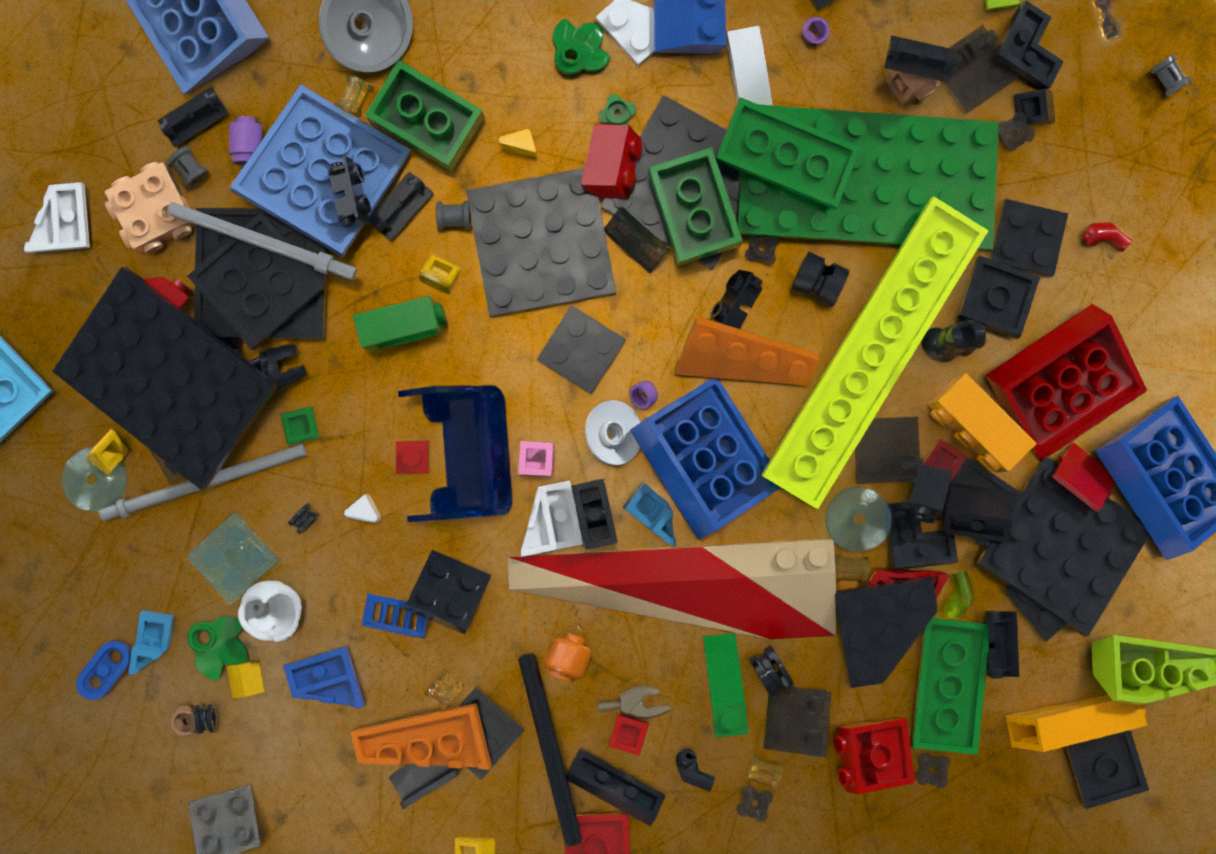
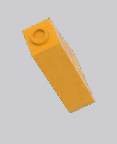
(1072, 723)

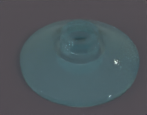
(96, 496)
(841, 519)

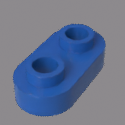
(105, 669)

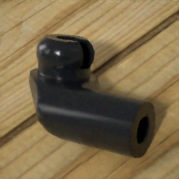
(690, 772)

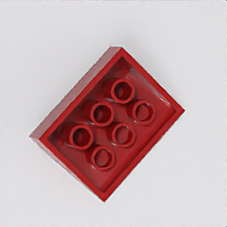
(1068, 380)

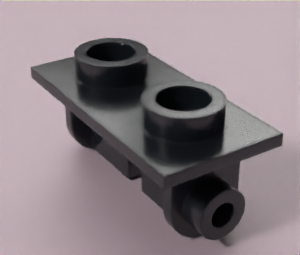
(920, 58)
(192, 117)
(355, 203)
(400, 206)
(741, 288)
(1003, 644)

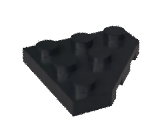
(882, 625)

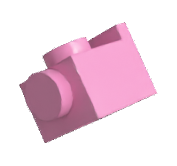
(536, 458)

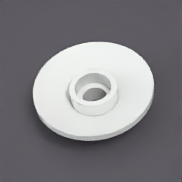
(619, 420)

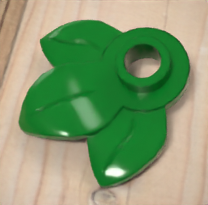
(582, 44)
(221, 648)

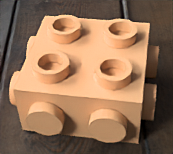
(143, 205)

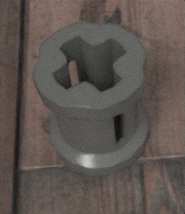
(1171, 75)
(187, 167)
(453, 215)

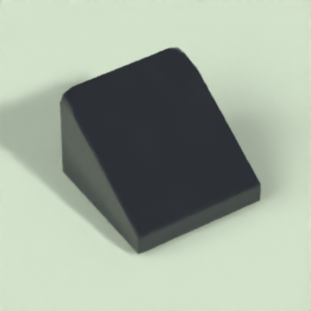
(1037, 106)

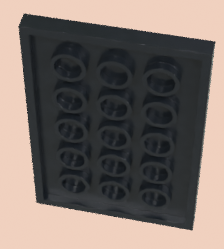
(164, 378)

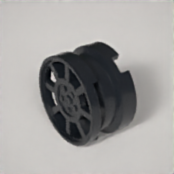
(767, 673)

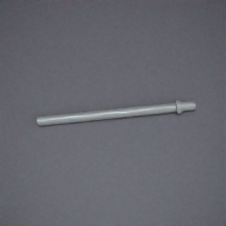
(125, 507)

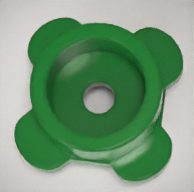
(617, 103)

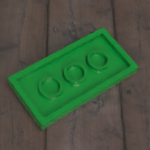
(787, 153)
(951, 686)

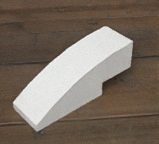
(749, 65)

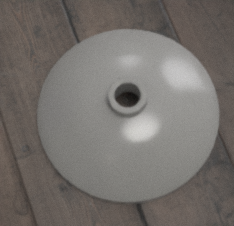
(379, 41)

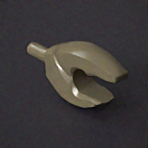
(632, 706)

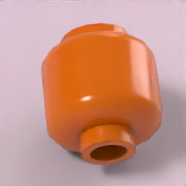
(567, 658)

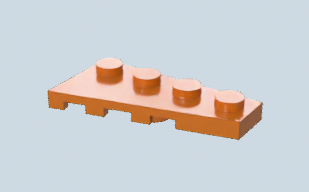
(736, 354)
(436, 738)

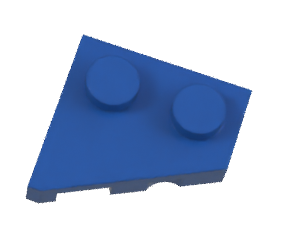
(325, 678)

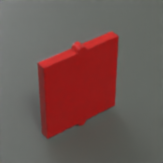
(1084, 476)

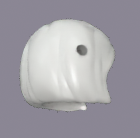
(280, 614)

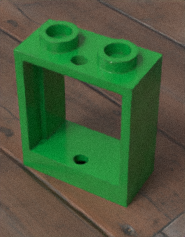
(400, 323)

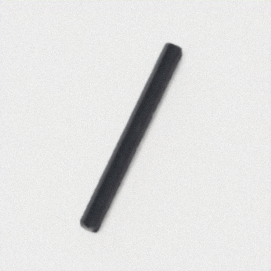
(550, 750)

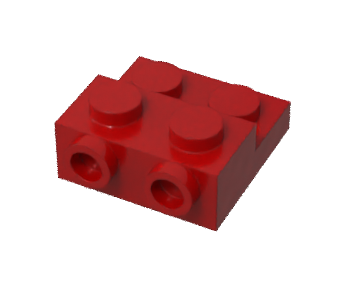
(874, 755)

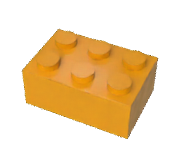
(980, 424)

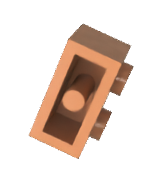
(910, 86)

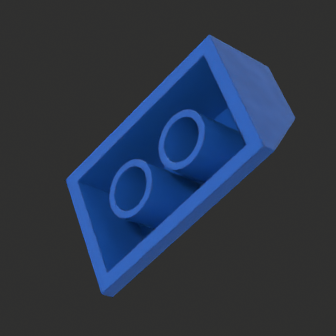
(689, 26)

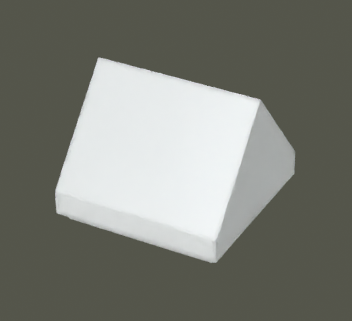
(363, 510)

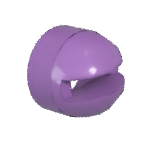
(820, 26)
(637, 397)

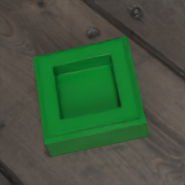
(300, 425)

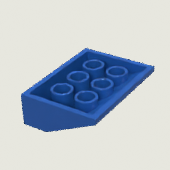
(706, 457)
(1166, 477)

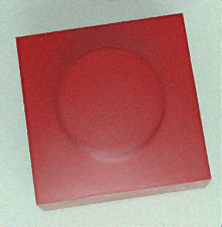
(412, 457)
(945, 457)
(628, 734)

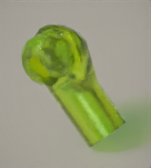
(962, 597)

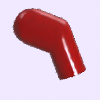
(1106, 231)

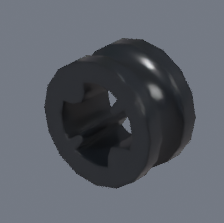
(304, 518)
(205, 718)

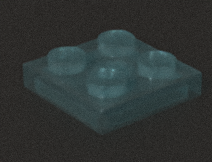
(232, 558)

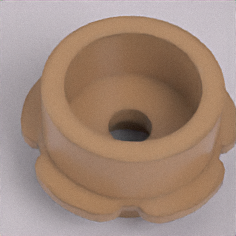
(177, 725)

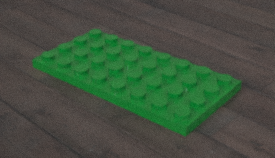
(894, 176)

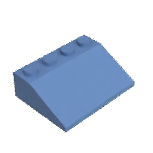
(199, 36)

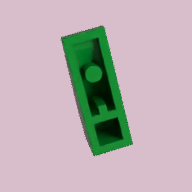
(725, 685)

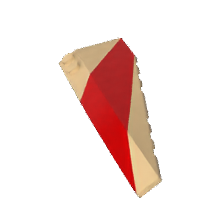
(734, 588)

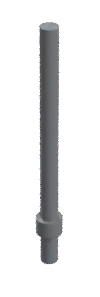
(322, 262)

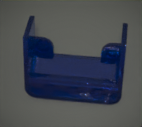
(473, 451)

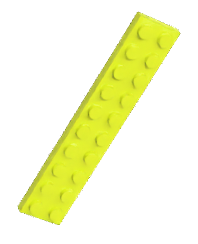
(874, 352)

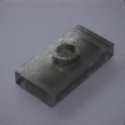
(636, 239)

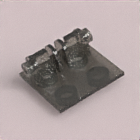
(976, 72)
(889, 451)
(798, 721)
(225, 823)

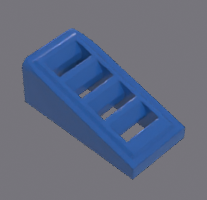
(421, 626)

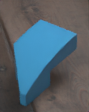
(652, 512)
(152, 639)

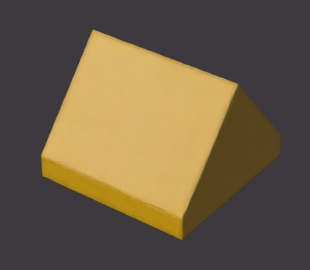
(439, 274)
(108, 452)
(245, 679)

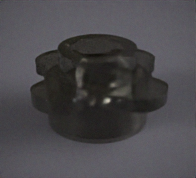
(1013, 140)
(767, 255)
(938, 778)
(762, 797)

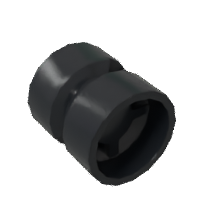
(820, 279)

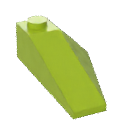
(1150, 669)

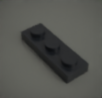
(615, 787)

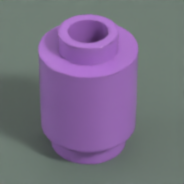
(244, 138)

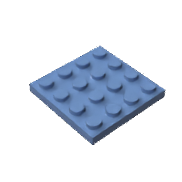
(292, 163)

